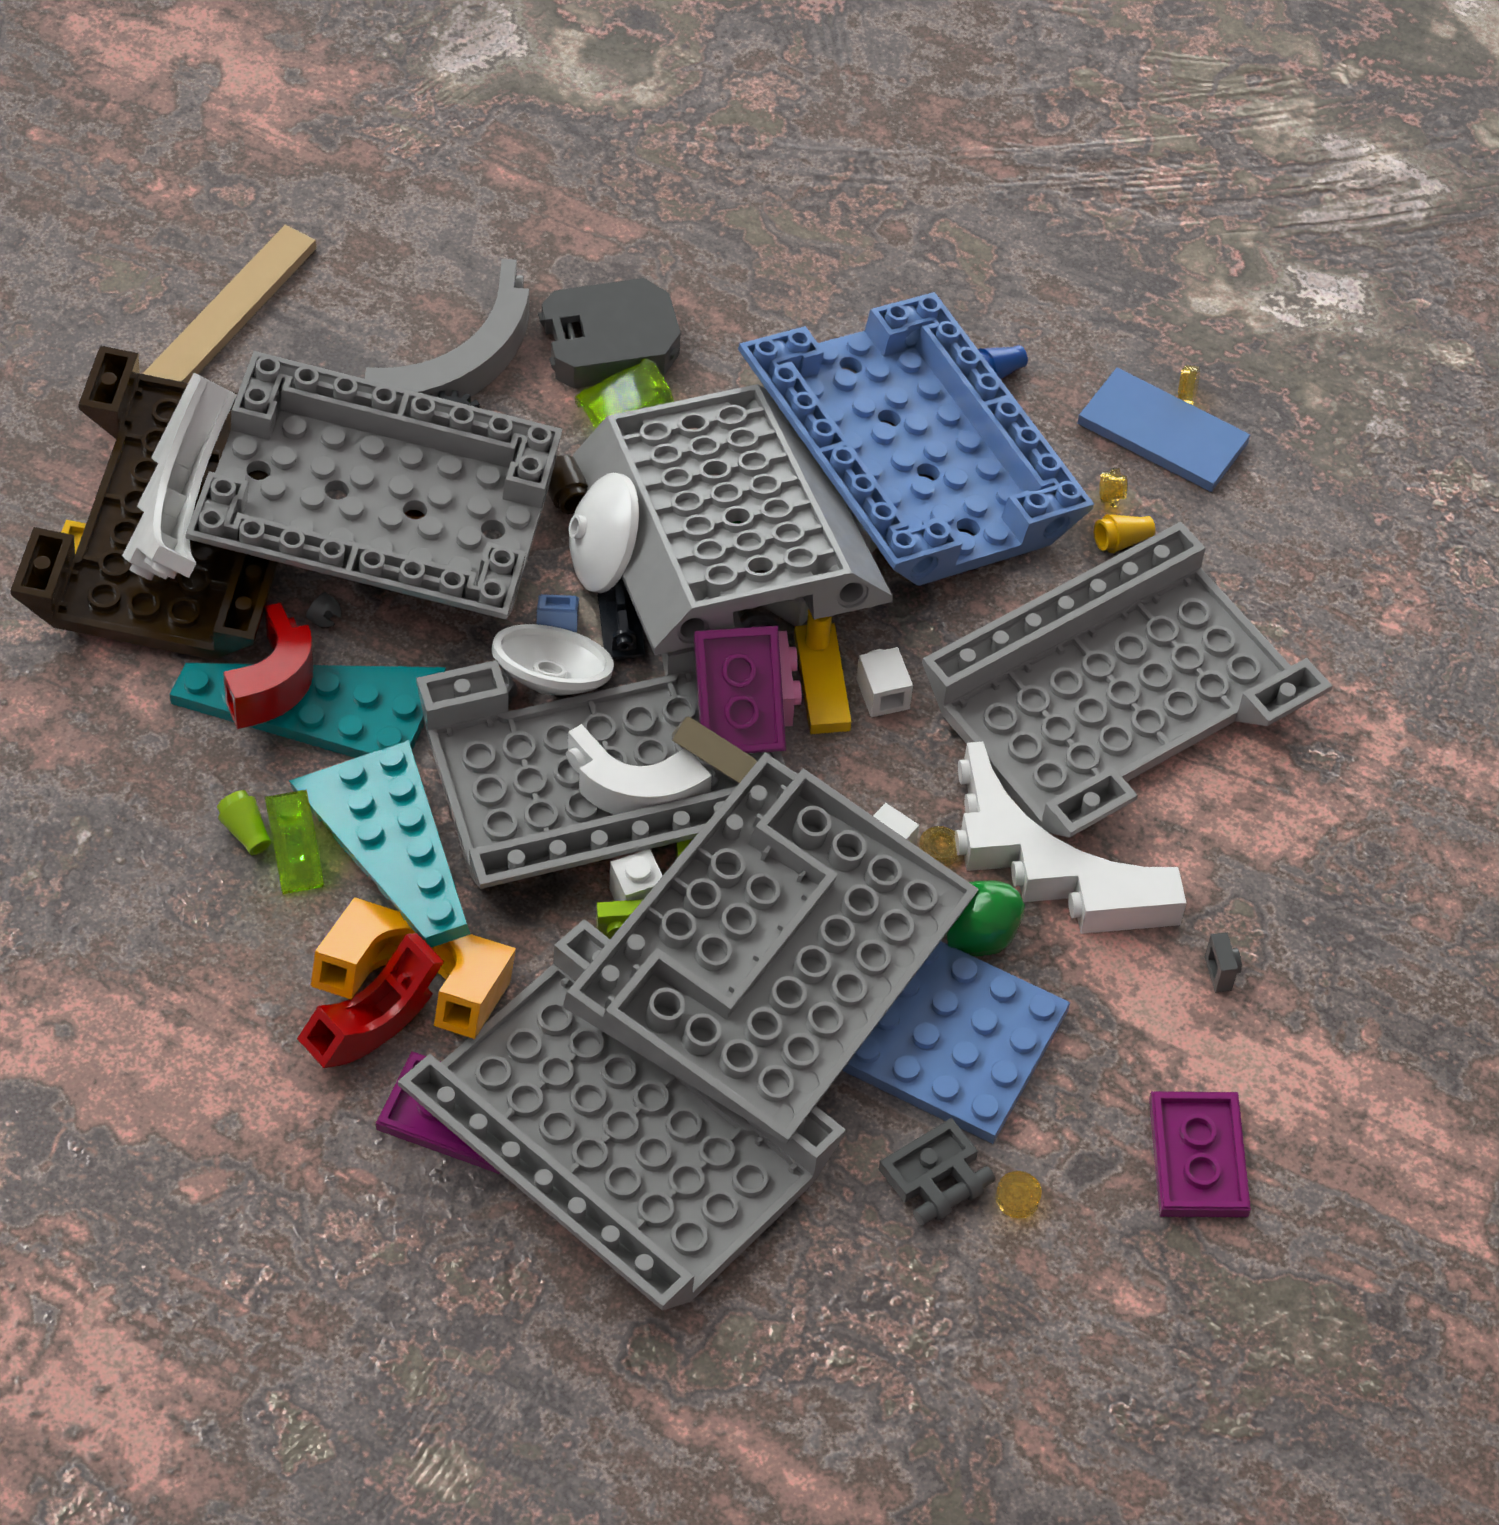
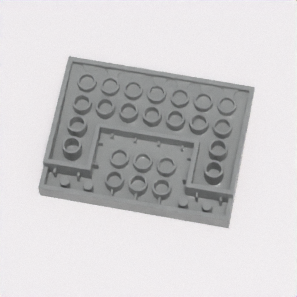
(771, 947)

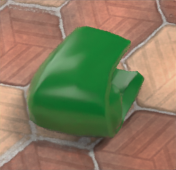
(988, 920)

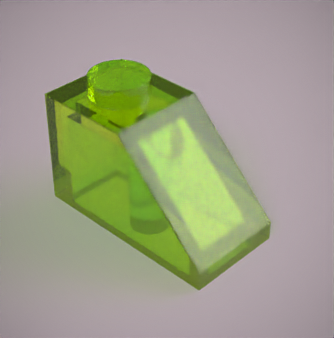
(294, 841)

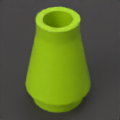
(243, 819)

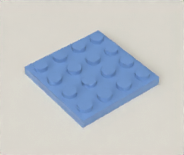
(961, 1041)

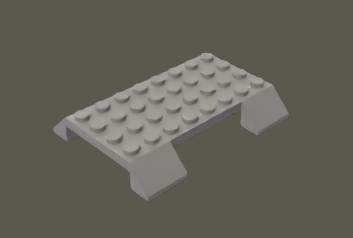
(1112, 680)
(518, 793)
(615, 1143)

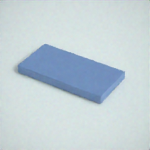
(1163, 429)

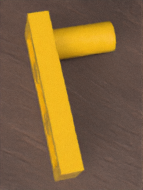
(822, 676)

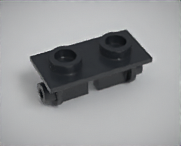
(620, 623)

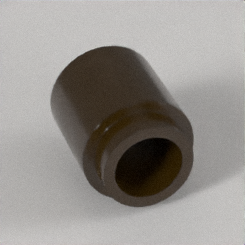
(567, 484)

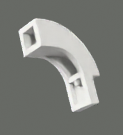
(627, 787)

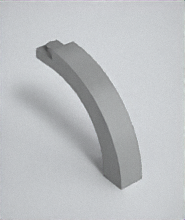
(479, 358)

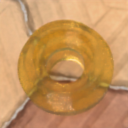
(1113, 487)

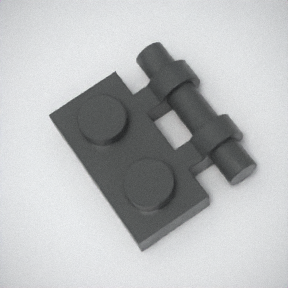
(928, 1161)

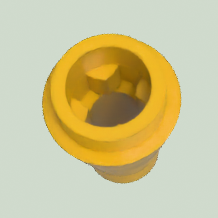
(1122, 531)

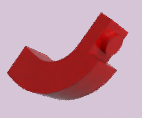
(279, 681)
(376, 1014)

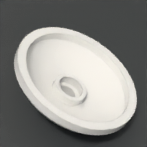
(604, 532)
(552, 659)

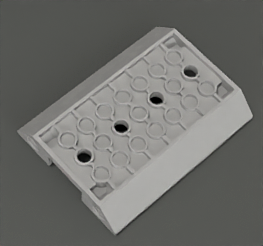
(388, 456)
(688, 556)

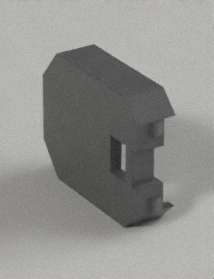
(619, 329)

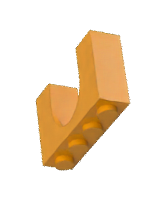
(366, 939)

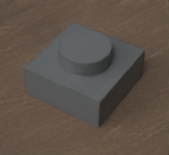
(1222, 962)

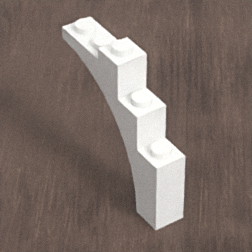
(170, 497)
(1098, 891)

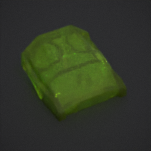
(625, 391)

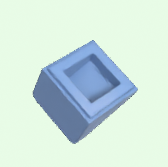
(558, 611)

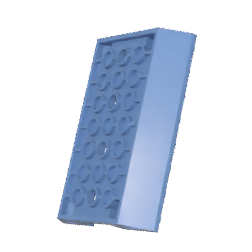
(949, 423)

